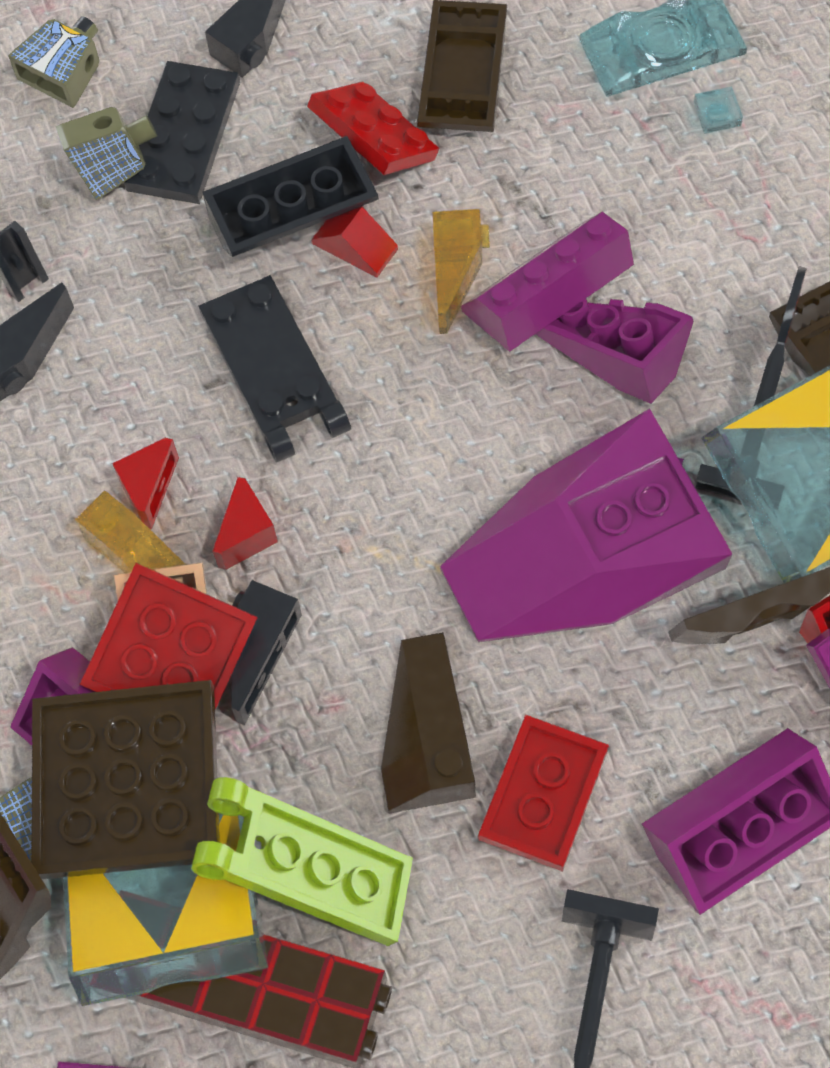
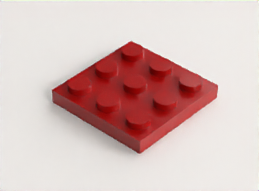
(167, 636)

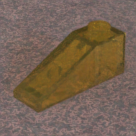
(457, 259)
(123, 536)

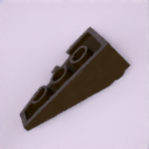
(425, 740)

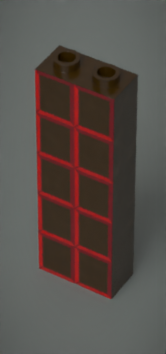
(298, 1002)

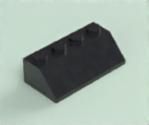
(288, 196)

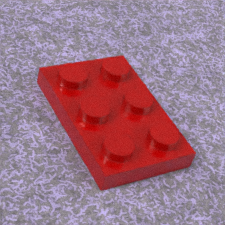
(373, 127)
(543, 793)

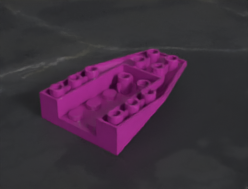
(588, 540)

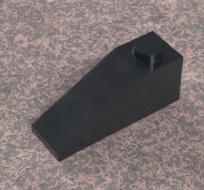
(244, 34)
(29, 336)
(275, 623)

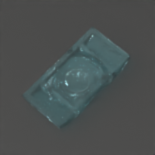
(660, 43)

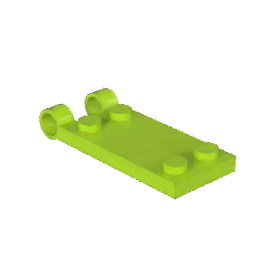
(307, 863)

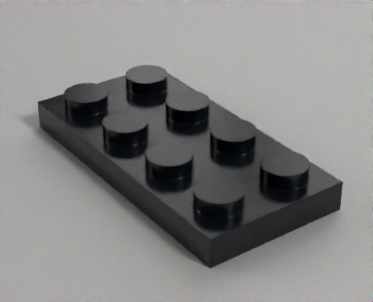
(189, 125)

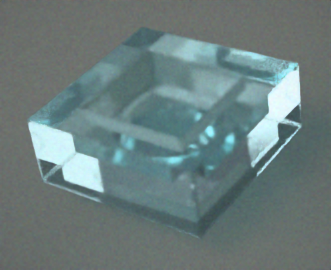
(718, 110)

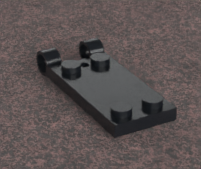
(271, 363)

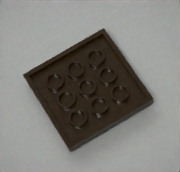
(122, 779)

